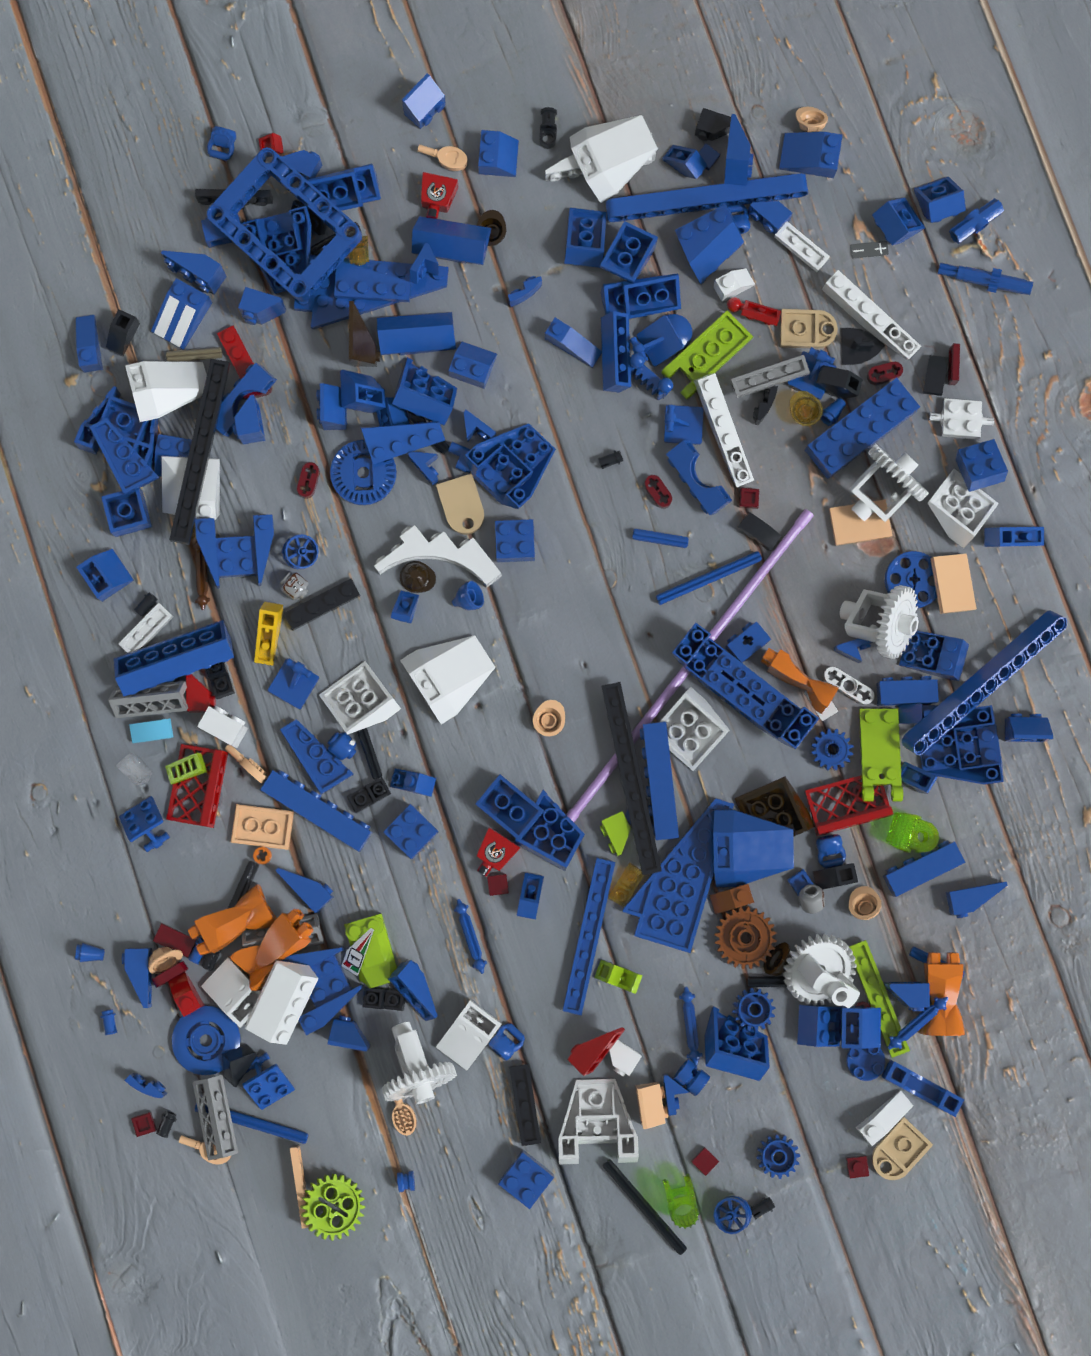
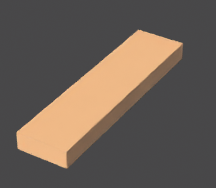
(299, 1178)

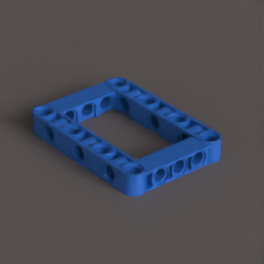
(244, 188)

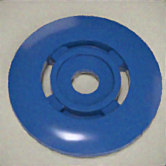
(345, 475)
(191, 1029)

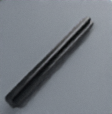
(241, 890)
(644, 1207)

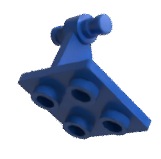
(657, 341)
(814, 360)
(683, 424)
(293, 683)
(141, 821)
(267, 1085)

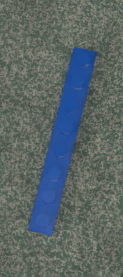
(588, 936)

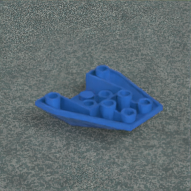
(287, 237)
(511, 464)
(968, 750)
(749, 848)

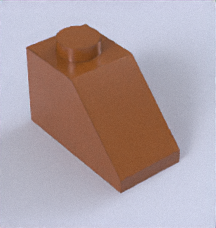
(731, 898)

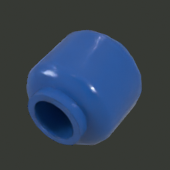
(342, 746)

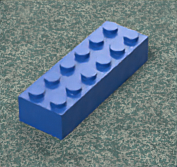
(862, 428)
(173, 658)

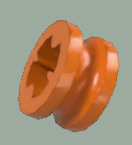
(257, 852)

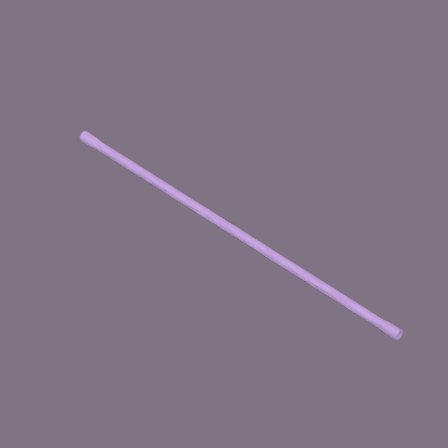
(799, 524)

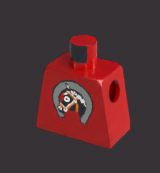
(437, 193)
(495, 852)

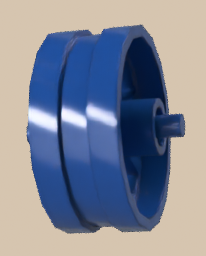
(300, 551)
(732, 1214)

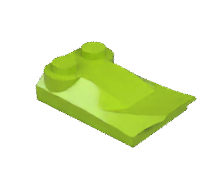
(379, 957)

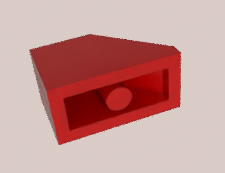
(198, 696)
(185, 994)

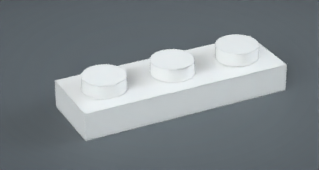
(802, 246)
(146, 629)

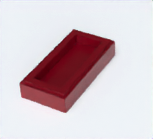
(953, 364)
(174, 939)

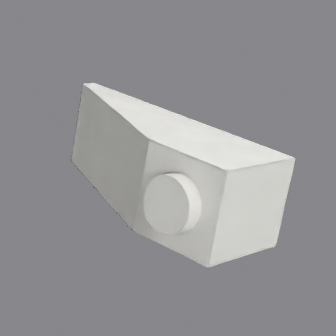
(884, 1118)

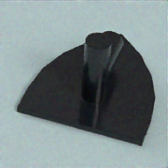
(859, 346)

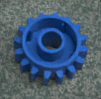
(827, 759)
(743, 1009)
(775, 1145)

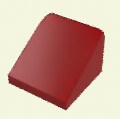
(271, 141)

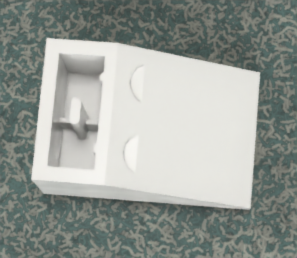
(232, 992)
(469, 1035)

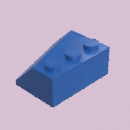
(709, 241)
(424, 394)
(553, 835)
(734, 1048)

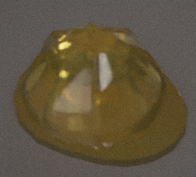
(805, 408)

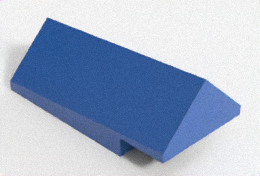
(349, 187)
(451, 240)
(643, 297)
(416, 333)

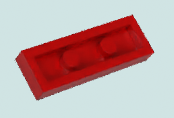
(236, 350)

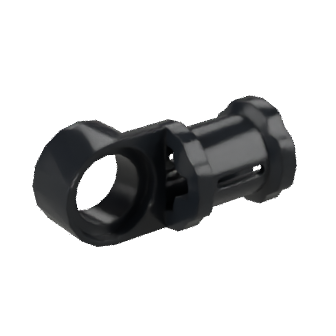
(548, 127)

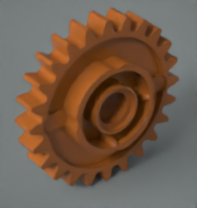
(759, 933)

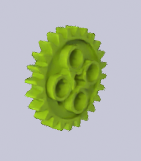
(323, 1223)

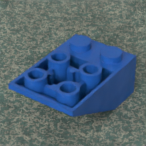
(196, 268)
(935, 655)

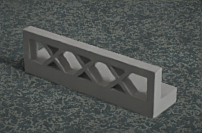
(770, 376)
(162, 693)
(255, 936)
(218, 1117)

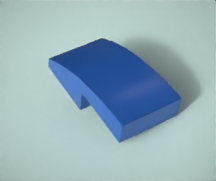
(530, 287)
(152, 1089)

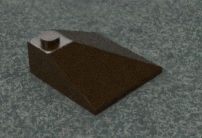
(361, 345)
(777, 804)

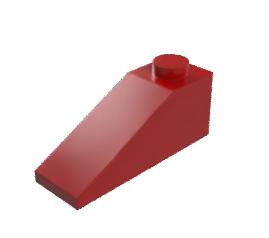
(588, 1055)

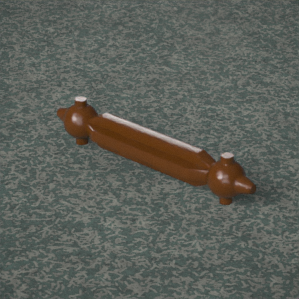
(201, 578)

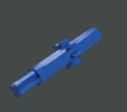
(993, 280)

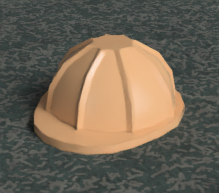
(811, 119)
(549, 718)
(864, 903)
(163, 959)

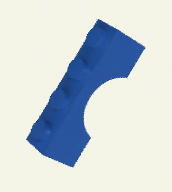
(256, 380)
(684, 459)
(922, 1088)

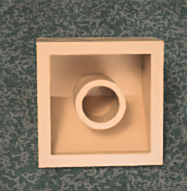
(650, 1104)

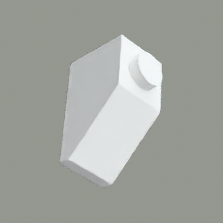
(733, 284)
(624, 1058)

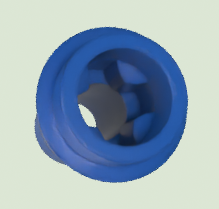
(832, 412)
(89, 953)

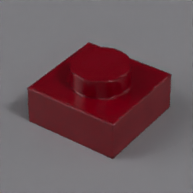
(857, 1166)

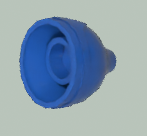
(469, 596)

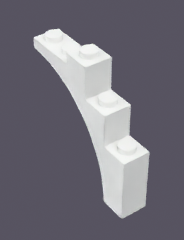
(416, 547)

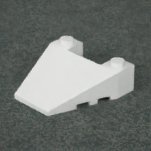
(597, 1117)

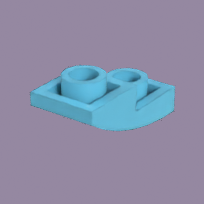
(151, 730)

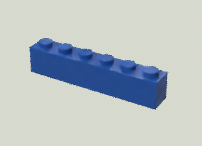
(660, 780)
(316, 810)

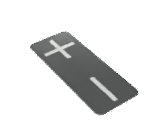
(869, 249)

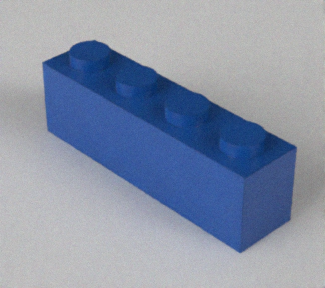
(615, 352)
(924, 868)

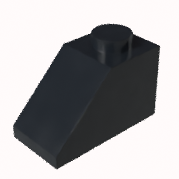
(712, 125)

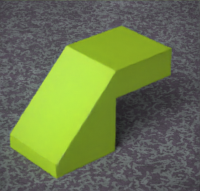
(618, 976)

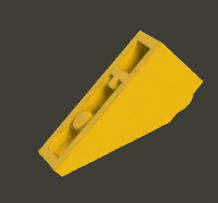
(268, 632)

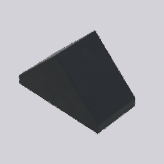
(237, 1063)

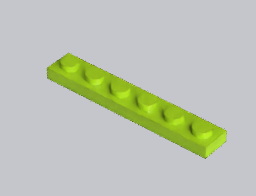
(877, 995)

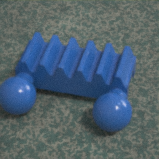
(660, 386)

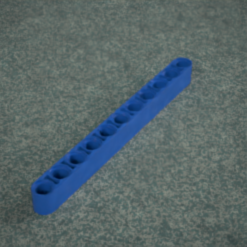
(706, 197)
(984, 682)

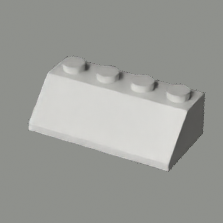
(281, 1001)

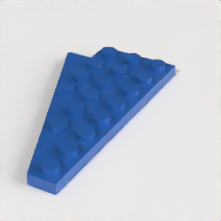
(329, 310)
(674, 899)

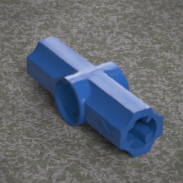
(976, 221)

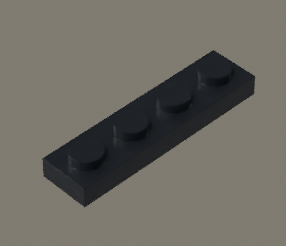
(209, 196)
(322, 604)
(525, 1104)

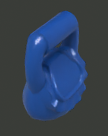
(224, 138)
(741, 220)
(828, 846)
(503, 1045)

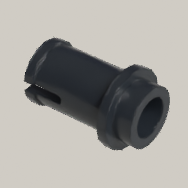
(610, 459)
(147, 602)
(168, 1119)
(762, 1207)

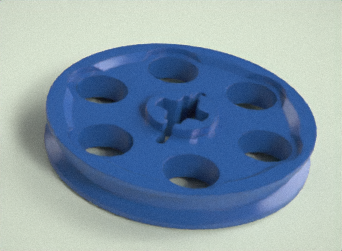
(913, 570)

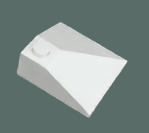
(172, 478)
(959, 510)
(359, 700)
(693, 728)

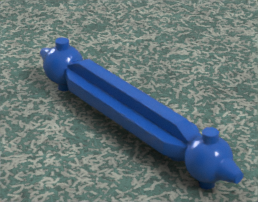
(470, 936)
(917, 1023)
(690, 1026)

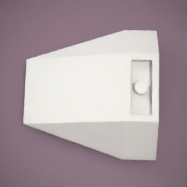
(612, 153)
(164, 386)
(449, 674)

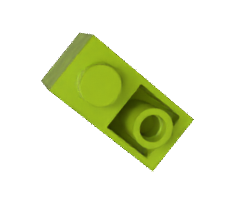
(617, 830)

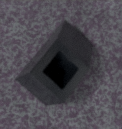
(121, 332)
(839, 382)
(835, 876)

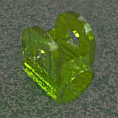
(905, 831)
(689, 1199)

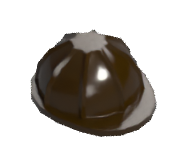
(494, 220)
(417, 577)
(775, 963)

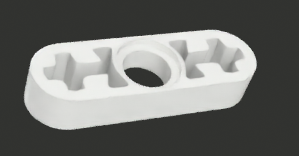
(858, 698)

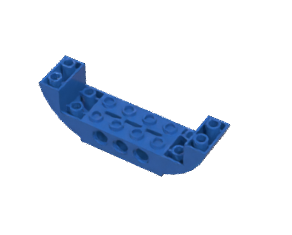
(743, 688)

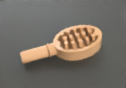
(448, 157)
(249, 765)
(404, 1118)
(202, 1149)

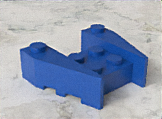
(125, 419)
(236, 555)
(331, 990)

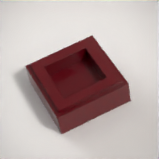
(749, 498)
(498, 884)
(143, 1124)
(705, 1161)

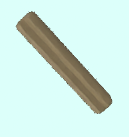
(194, 354)

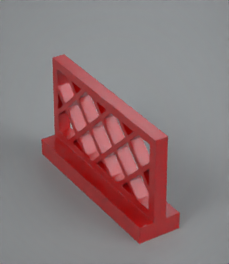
(212, 790)
(848, 820)

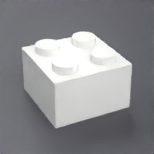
(224, 728)

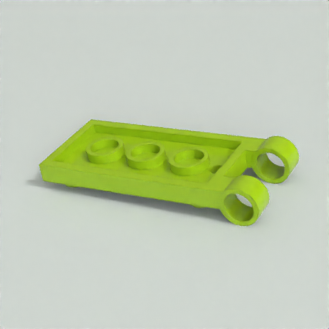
(709, 351)
(880, 752)

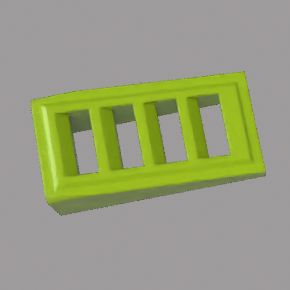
(200, 768)

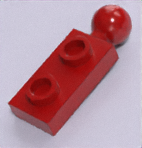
(754, 311)

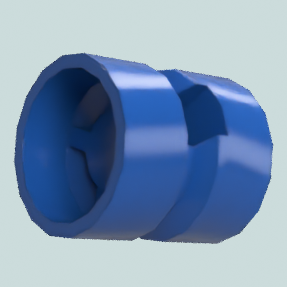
(691, 1077)

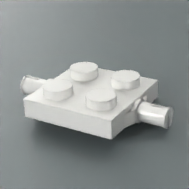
(961, 418)

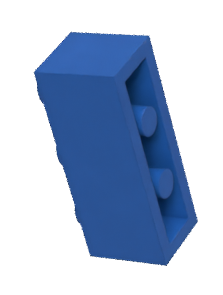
(907, 691)

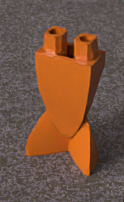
(783, 668)
(226, 925)
(279, 942)
(944, 981)

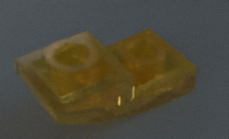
(360, 253)
(626, 885)

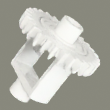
(902, 469)
(897, 621)
(822, 972)
(418, 1077)

